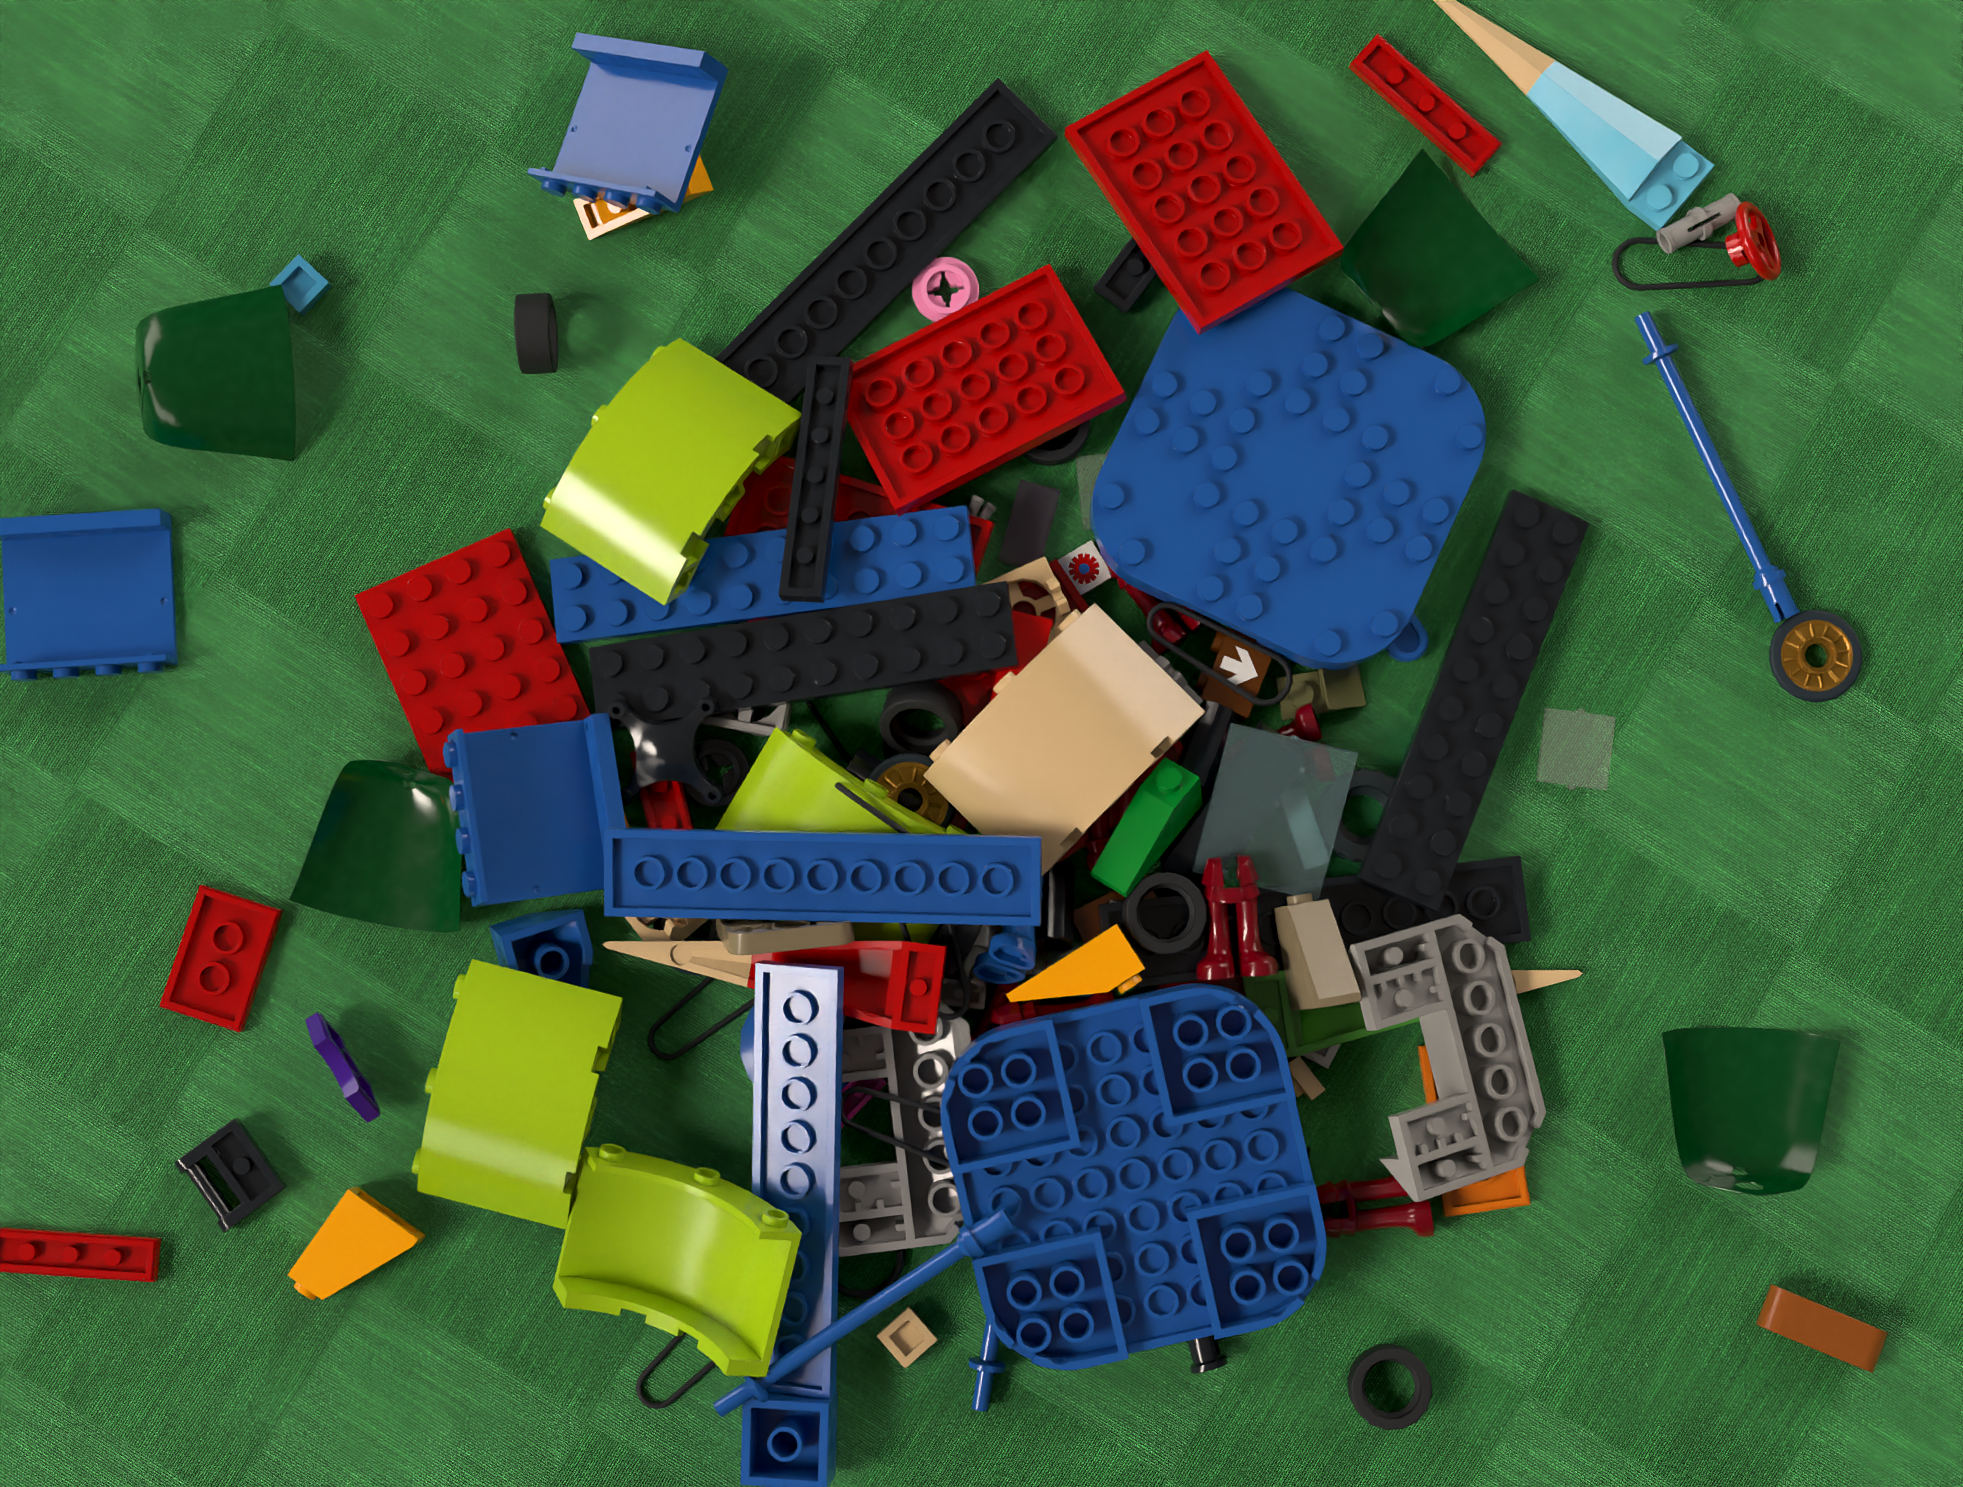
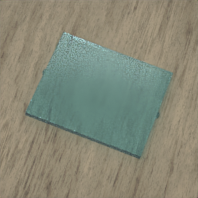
(1277, 805)

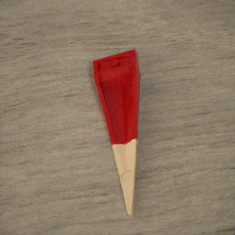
(884, 981)

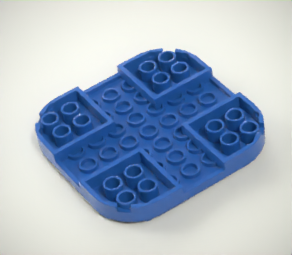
(1290, 477)
(1144, 1175)

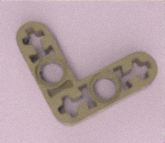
(756, 937)

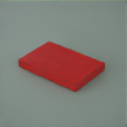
(221, 958)

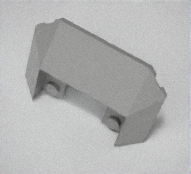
(1475, 1049)
(912, 1197)

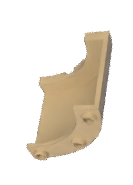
(1063, 737)

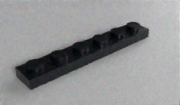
(816, 479)

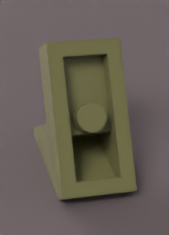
(1324, 688)

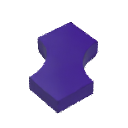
(336, 1055)

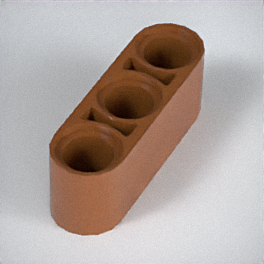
(1822, 1328)

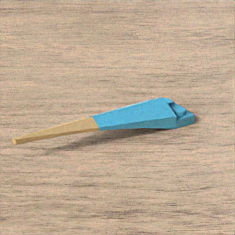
(1628, 150)

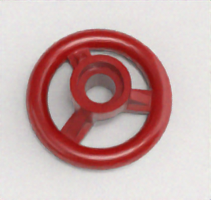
(1754, 243)

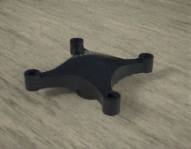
(666, 750)

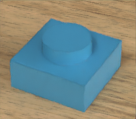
(301, 284)

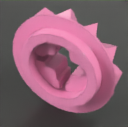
(958, 276)

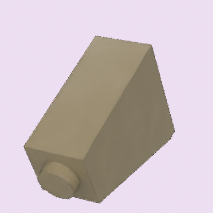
(1314, 955)

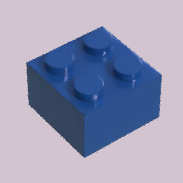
(789, 1441)

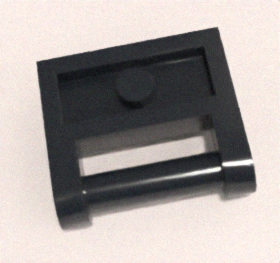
(241, 1166)

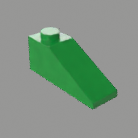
(1148, 826)

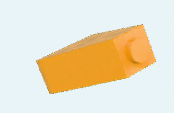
(351, 1244)

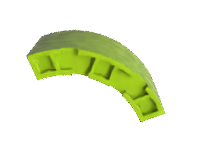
(666, 466)
(796, 791)
(515, 1092)
(681, 1252)

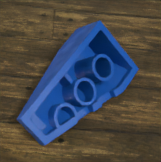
(546, 945)

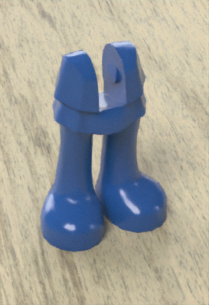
(1008, 955)

